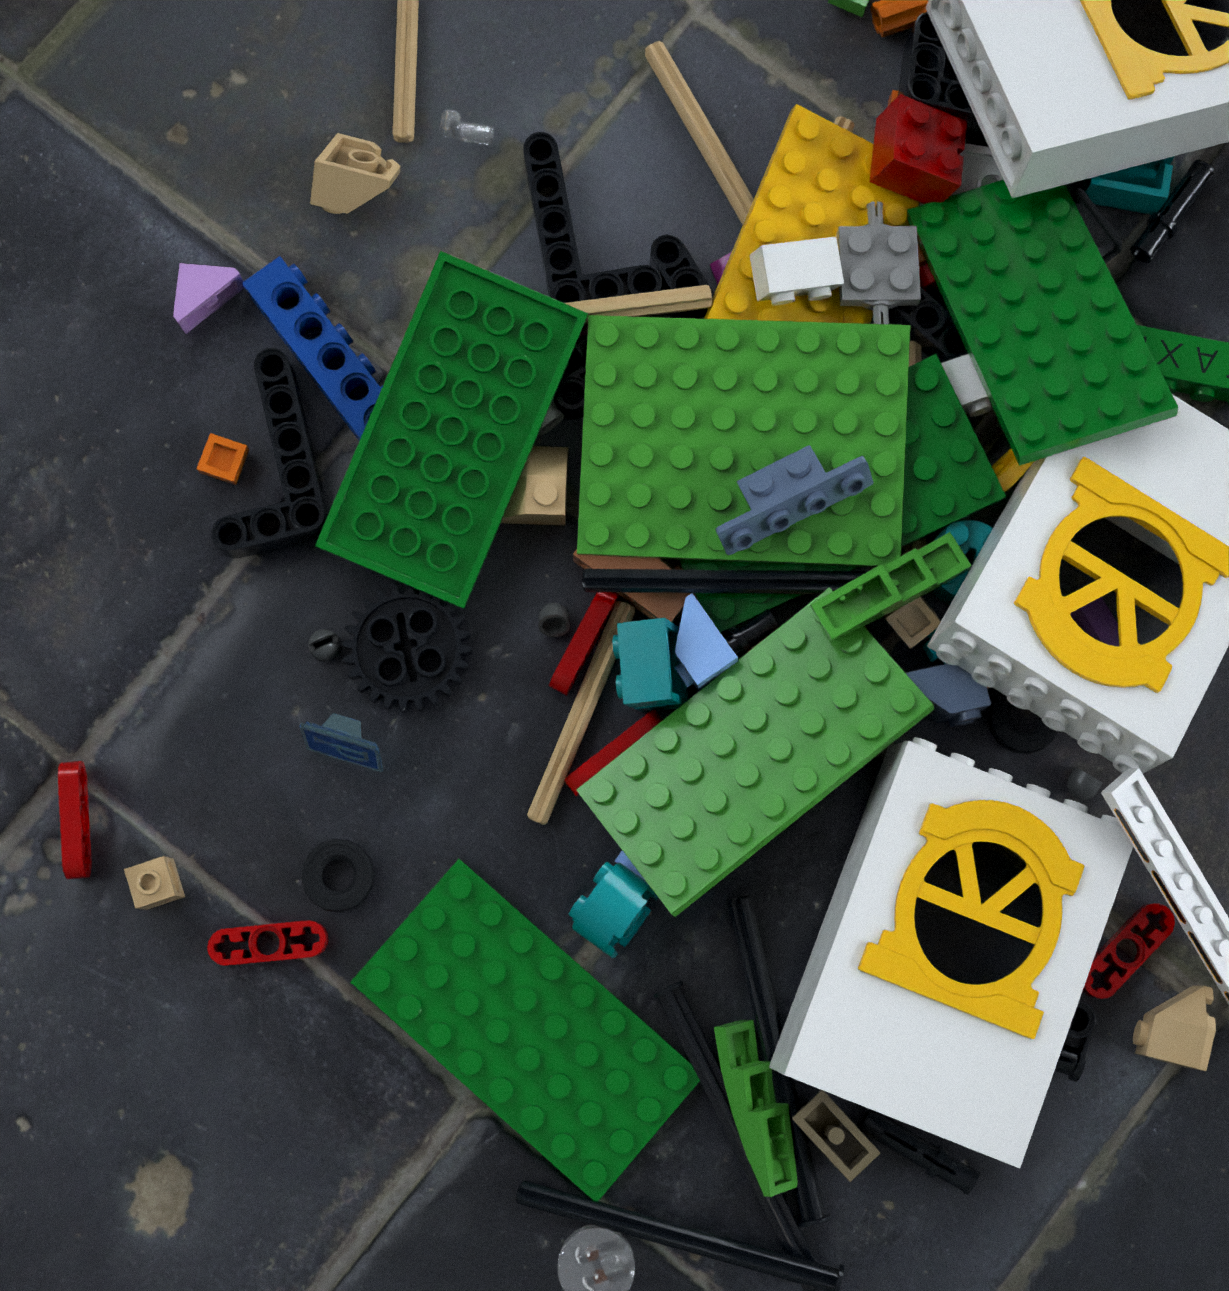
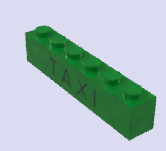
(1190, 363)

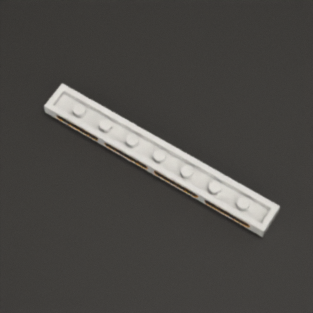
(1173, 870)

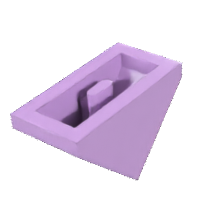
(202, 292)

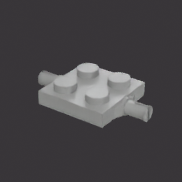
(879, 265)

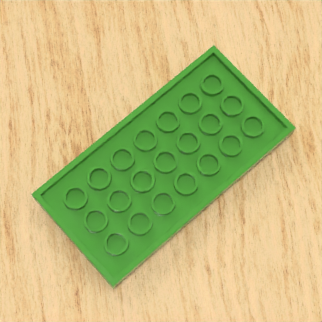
(752, 754)

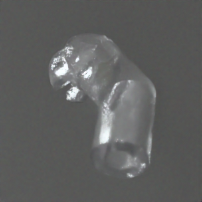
(453, 127)

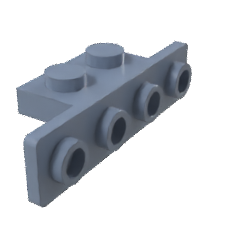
(789, 493)

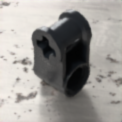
(1077, 1044)

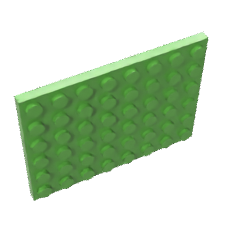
(703, 402)

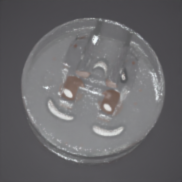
(596, 1261)

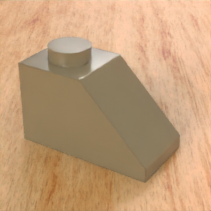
(836, 1135)

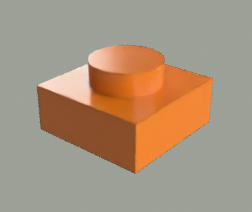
(223, 459)

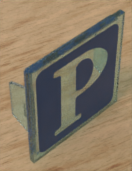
(342, 739)

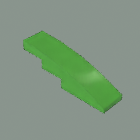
(890, 586)
(758, 1118)

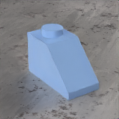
(700, 647)

